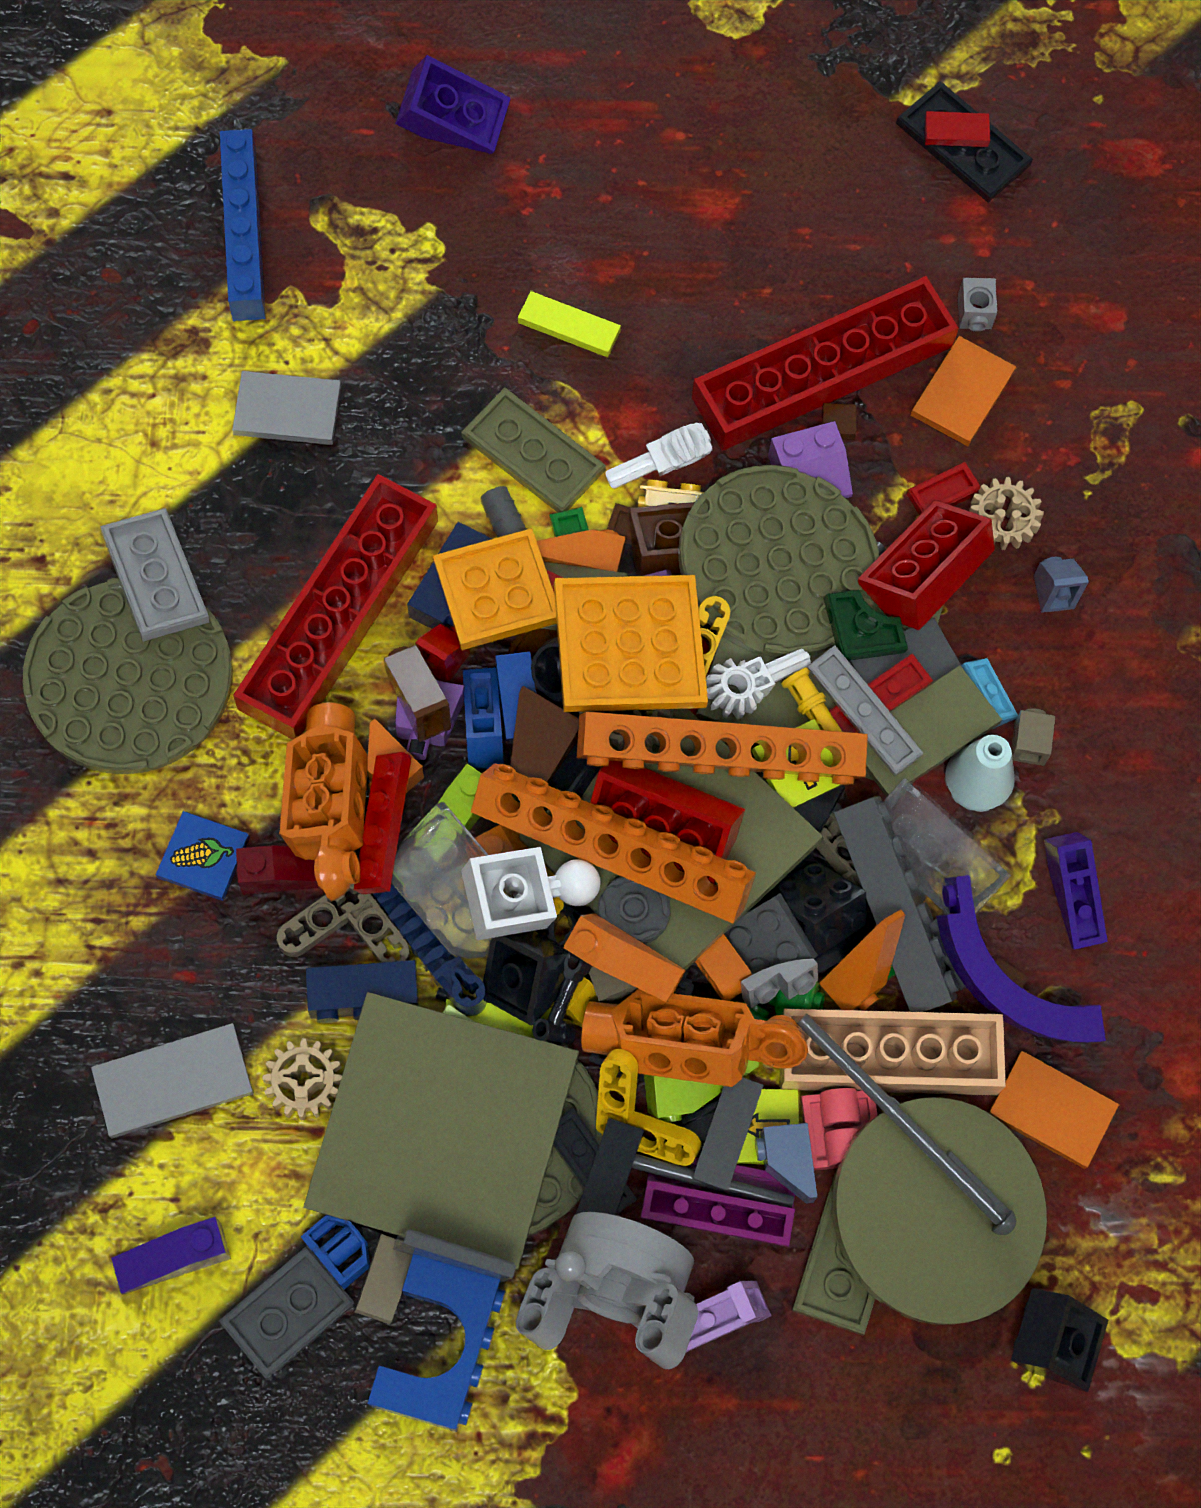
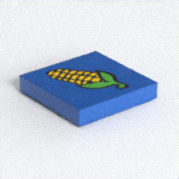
(202, 856)

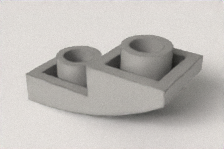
(789, 977)

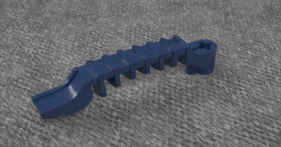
(445, 968)

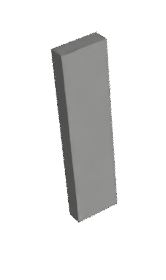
(865, 710)

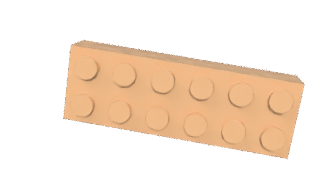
(905, 1052)

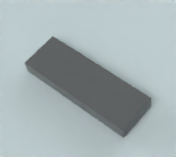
(727, 1134)

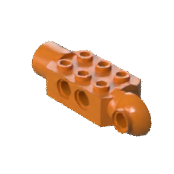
(326, 797)
(692, 1037)

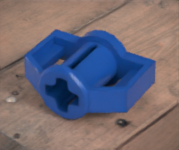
(338, 1248)

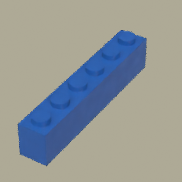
(242, 225)

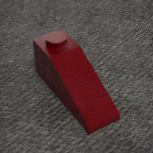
(273, 870)

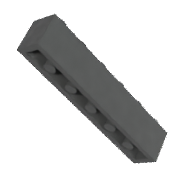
(893, 887)

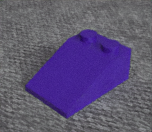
(452, 107)

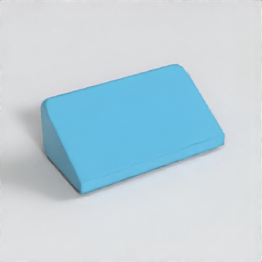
(988, 683)

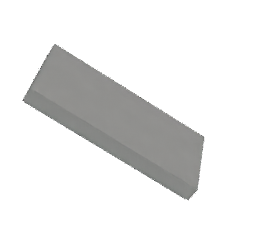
(154, 574)
(171, 1080)

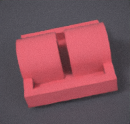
(834, 1121)

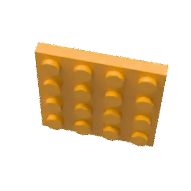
(630, 643)

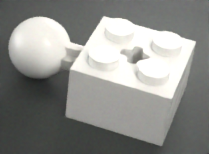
(533, 891)

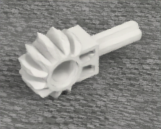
(665, 454)
(752, 679)

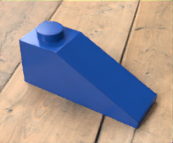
(482, 718)

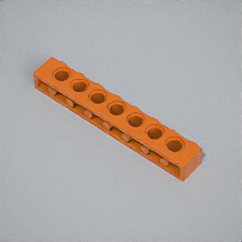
(847, 748)
(626, 859)

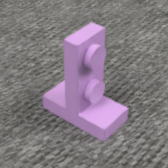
(728, 1312)

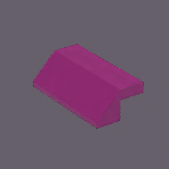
(719, 1212)

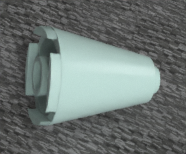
(981, 774)

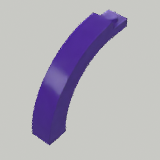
(994, 988)

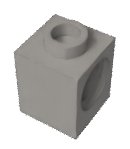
(982, 293)

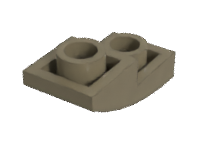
(383, 1282)

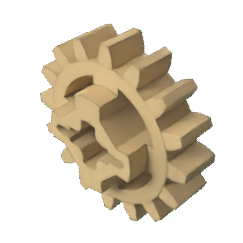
(317, 1079)

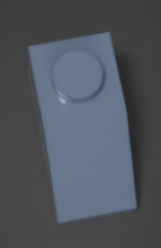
(1059, 584)
(789, 1158)

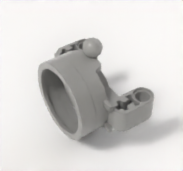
(620, 1274)

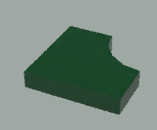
(860, 629)

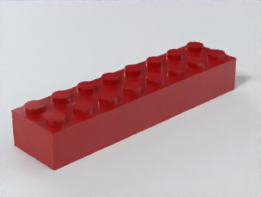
(824, 363)
(336, 607)

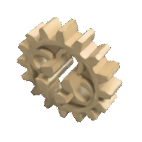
(1018, 527)

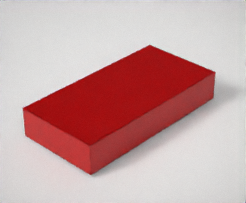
(957, 129)
(948, 487)

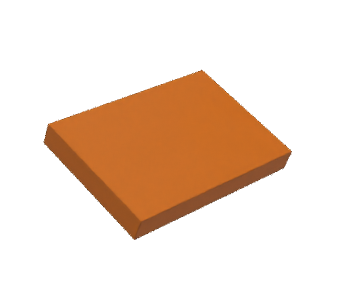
(963, 391)
(1053, 1110)

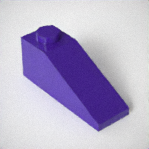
(1076, 888)
(171, 1255)

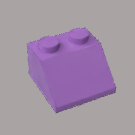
(816, 453)

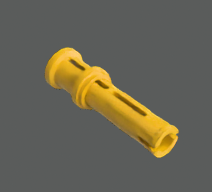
(809, 700)

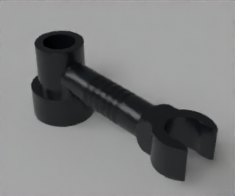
(556, 1028)

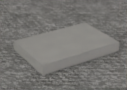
(287, 407)

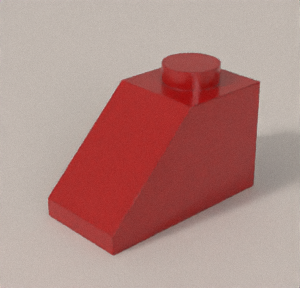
(442, 652)

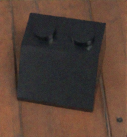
(524, 974)
(1059, 1339)

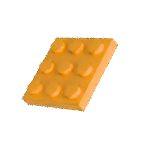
(496, 588)

